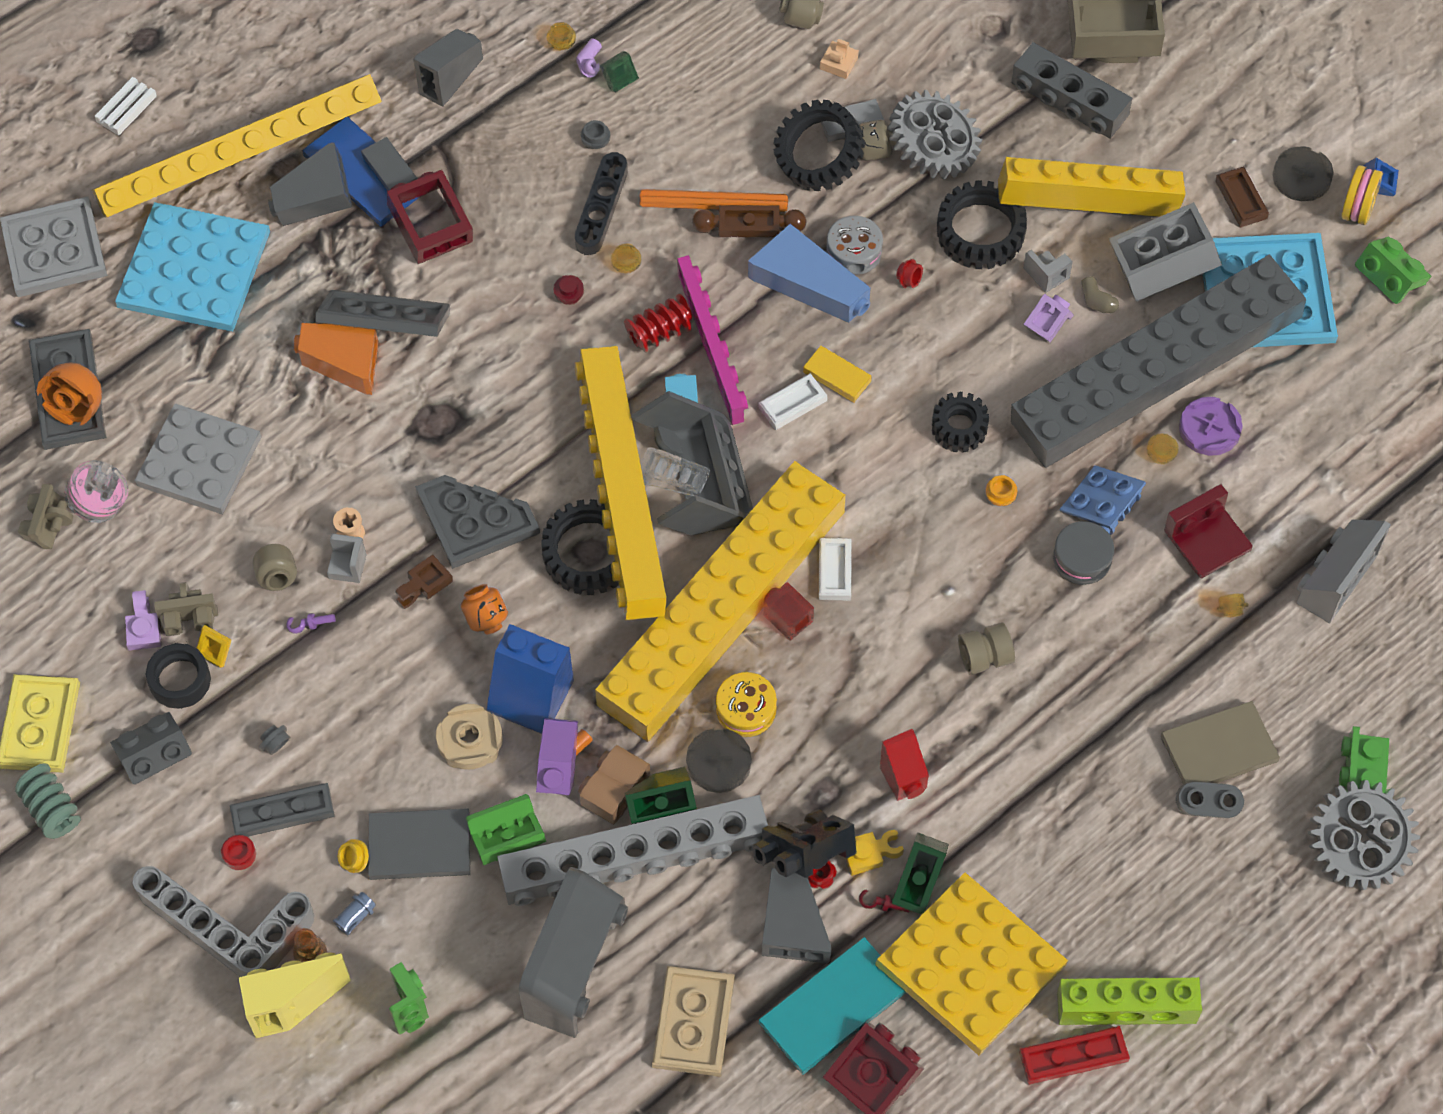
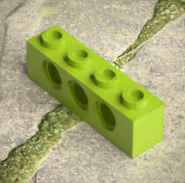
(1129, 1001)

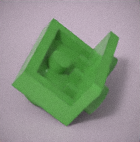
(1391, 268)
(505, 829)
(411, 1011)

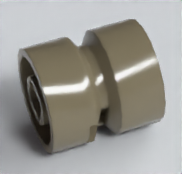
(992, 647)

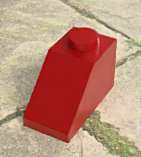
(904, 765)

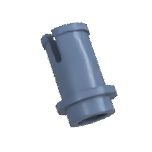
(354, 913)

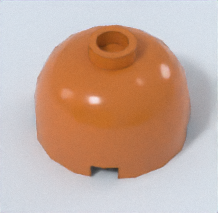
(70, 393)

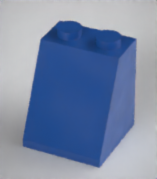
(529, 678)

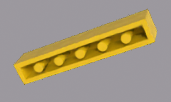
(1090, 187)

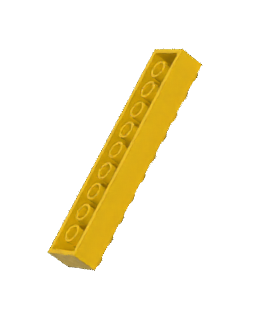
(720, 601)

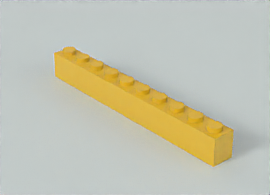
(236, 145)
(621, 484)

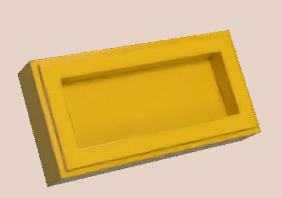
(837, 374)

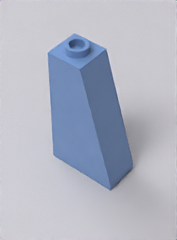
(810, 275)

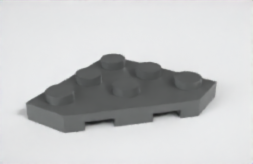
(474, 519)

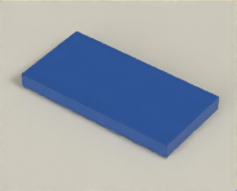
(363, 184)

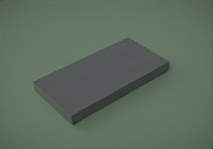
(383, 313)
(46, 354)

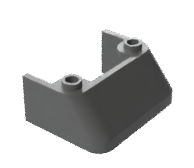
(706, 439)
(567, 951)

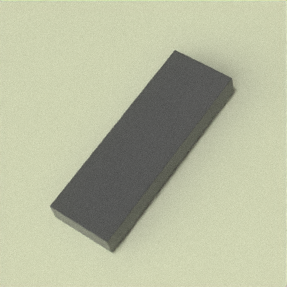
(282, 810)

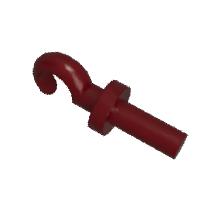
(885, 903)

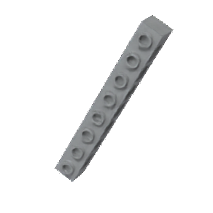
(646, 836)

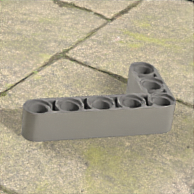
(219, 929)

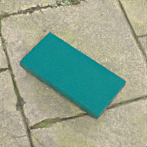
(831, 1007)

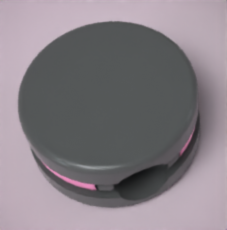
(1083, 552)

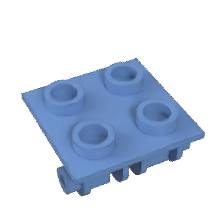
(1104, 497)

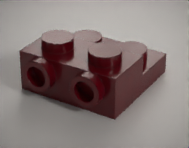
(874, 1069)

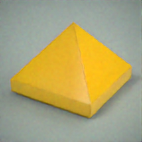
(213, 646)

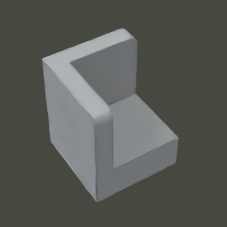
(1047, 270)
(346, 558)

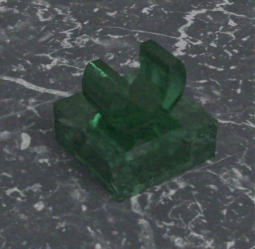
(619, 71)

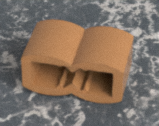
(607, 787)

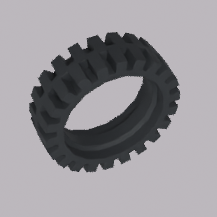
(798, 124)
(969, 251)
(559, 570)

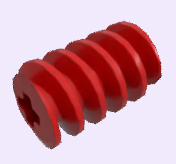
(659, 322)

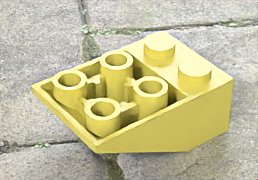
(287, 995)

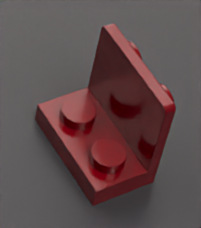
(1206, 532)

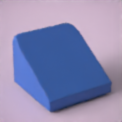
(1389, 178)

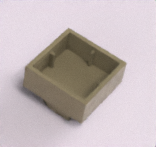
(1116, 29)

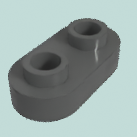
(1211, 800)

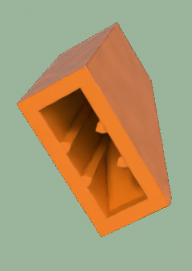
(339, 353)

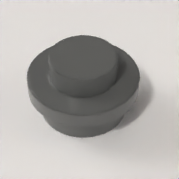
(595, 135)
(274, 739)

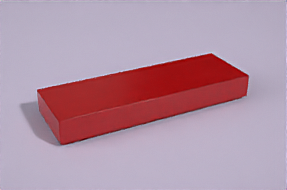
(1074, 1055)

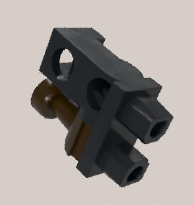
(806, 845)

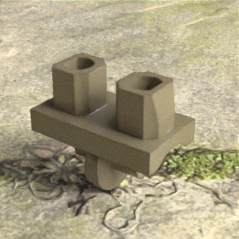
(48, 517)
(184, 607)

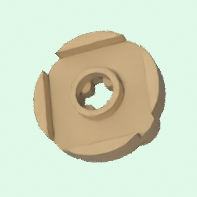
(469, 755)

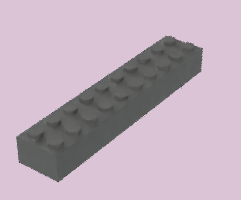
(1157, 360)

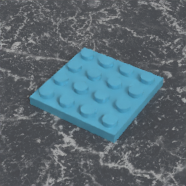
(1303, 262)
(193, 266)

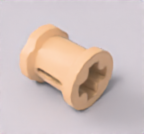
(347, 518)

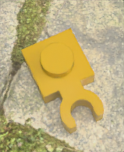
(871, 851)

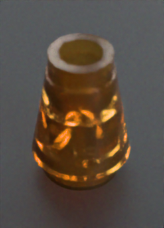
(307, 945)

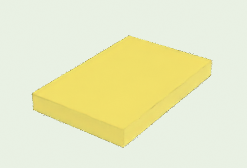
(38, 722)

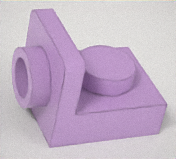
(1049, 316)

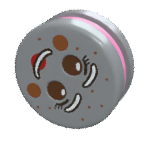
(855, 243)

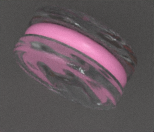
(96, 491)

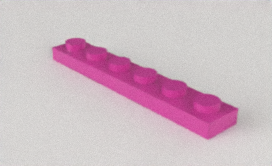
(716, 350)

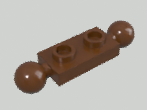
(748, 220)

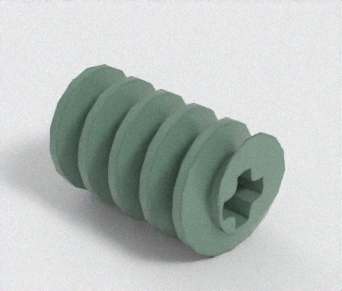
(47, 801)

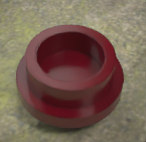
(568, 289)

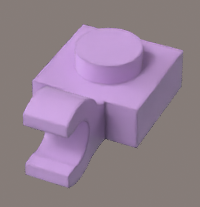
(143, 627)

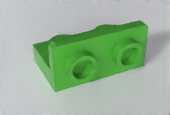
(1364, 759)

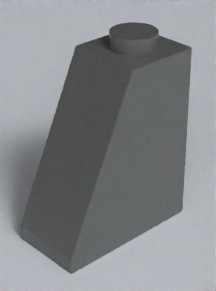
(447, 65)
(311, 188)
(794, 921)

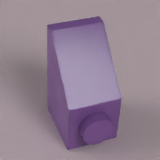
(557, 757)

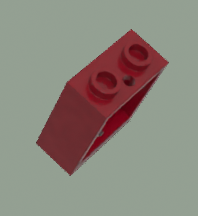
(437, 242)

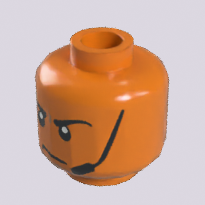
(484, 609)

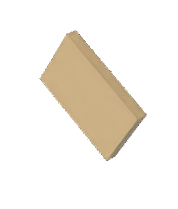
(693, 1021)

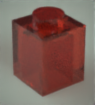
(788, 610)

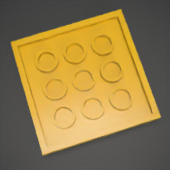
(971, 963)

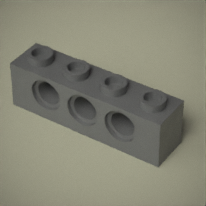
(1053, 81)

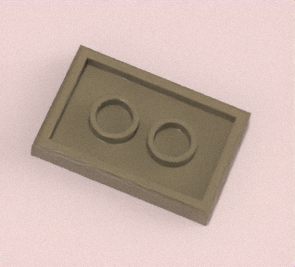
(1220, 745)

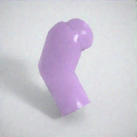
(585, 59)

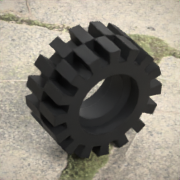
(960, 437)

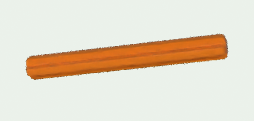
(708, 199)

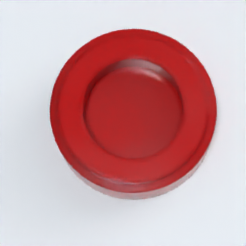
(238, 852)

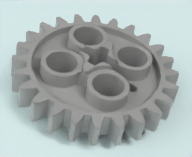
(934, 134)
(1349, 861)

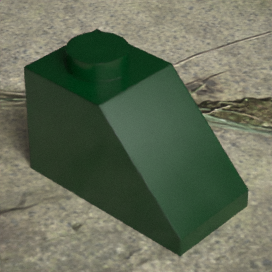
(661, 796)
(920, 873)

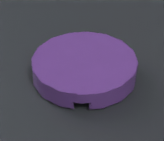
(1210, 426)

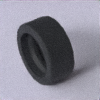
(171, 654)

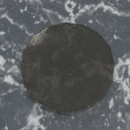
(1302, 174)
(718, 760)

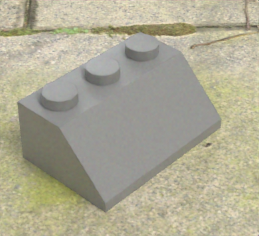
(1165, 251)
(1341, 567)

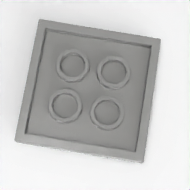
(53, 246)
(198, 458)

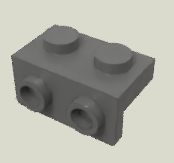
(151, 747)

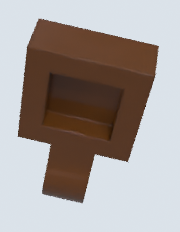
(425, 578)

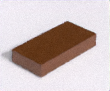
(1242, 196)

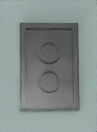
(419, 844)

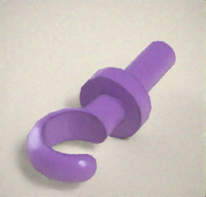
(311, 621)

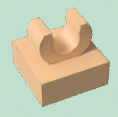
(839, 59)

